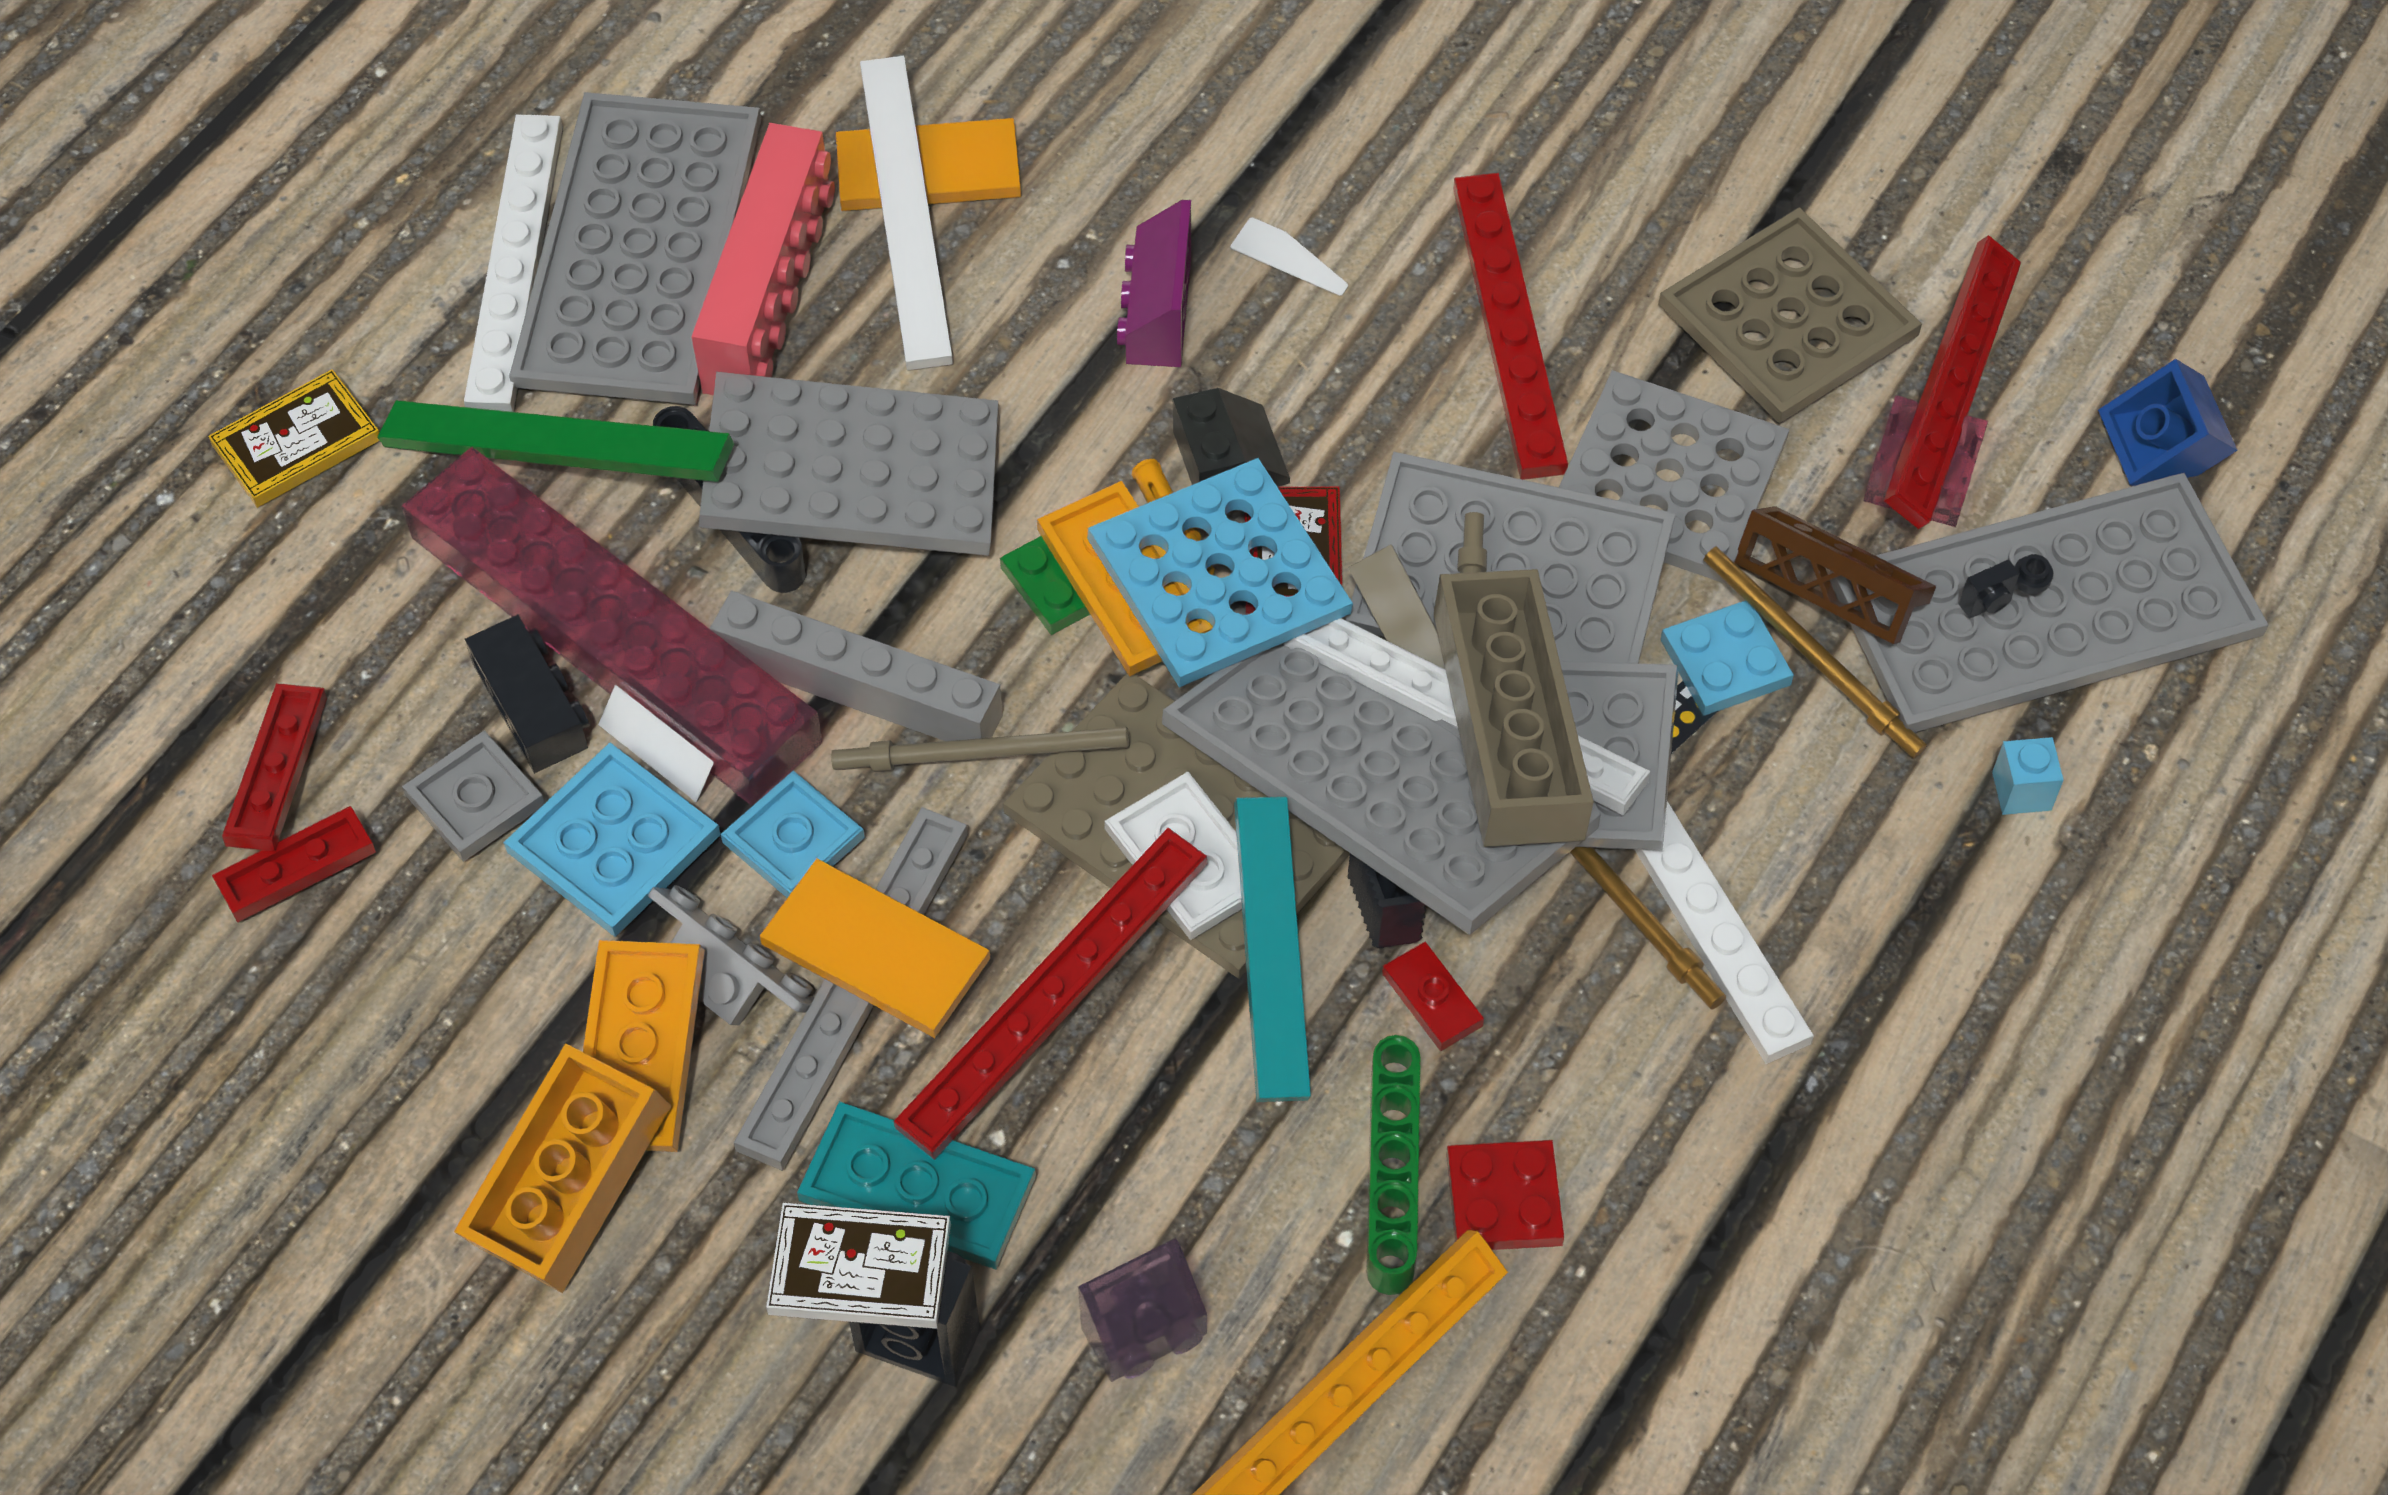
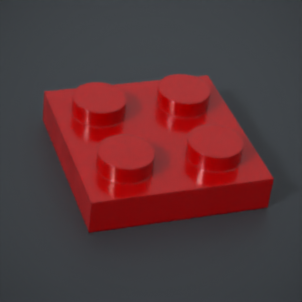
(1506, 1193)

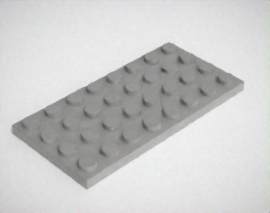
(634, 247)
(2129, 590)
(1362, 776)

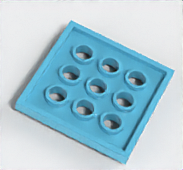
(1209, 598)

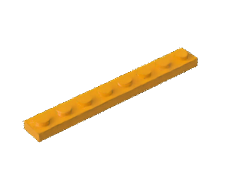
(1361, 1372)

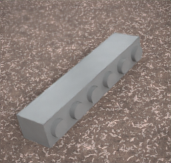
(860, 671)

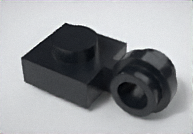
(1994, 586)

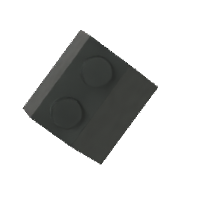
(1222, 432)

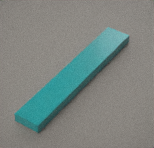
(1272, 950)

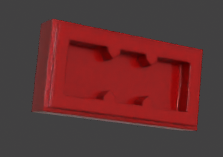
(1433, 996)

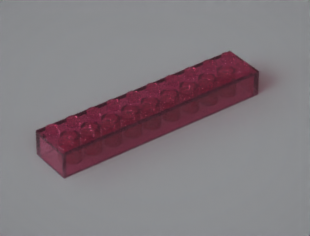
(612, 623)

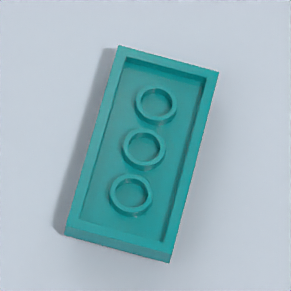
(878, 1168)

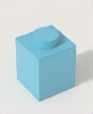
(2027, 776)

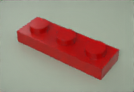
(295, 864)

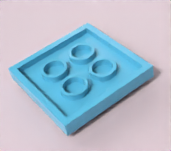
(612, 838)

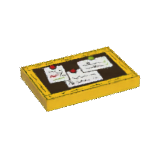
(294, 438)

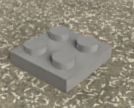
(473, 795)

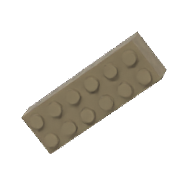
(1512, 708)

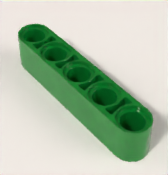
(1393, 1186)

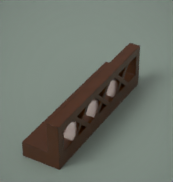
(1844, 560)

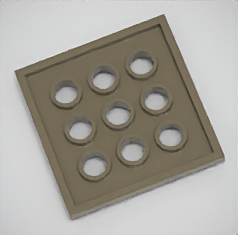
(1787, 340)

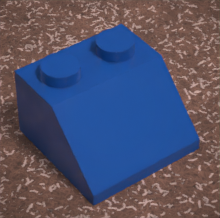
(2167, 426)

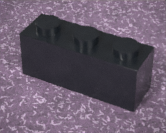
(528, 692)

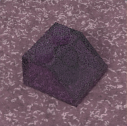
(1142, 1311)

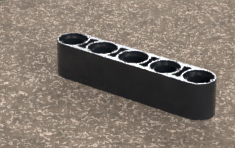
(757, 549)

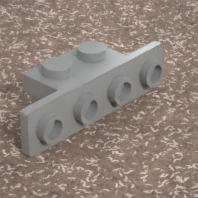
(731, 970)

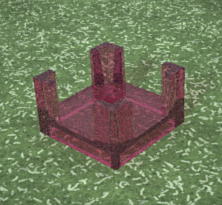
(1959, 473)

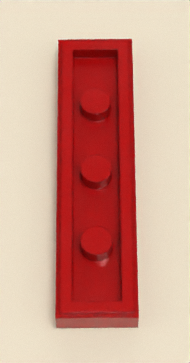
(274, 767)

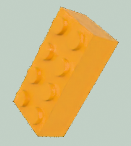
(563, 1168)

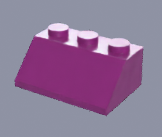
(1157, 289)

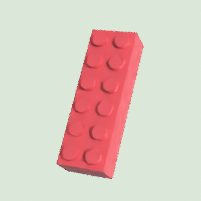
(764, 256)

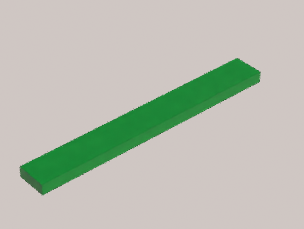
(558, 440)

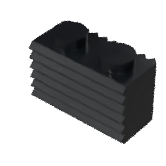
(1387, 909)

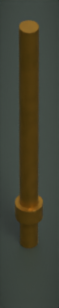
(1881, 716)
(1681, 961)

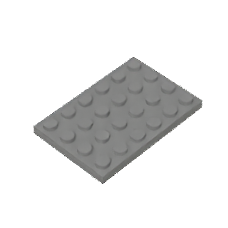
(853, 464)
(1591, 552)

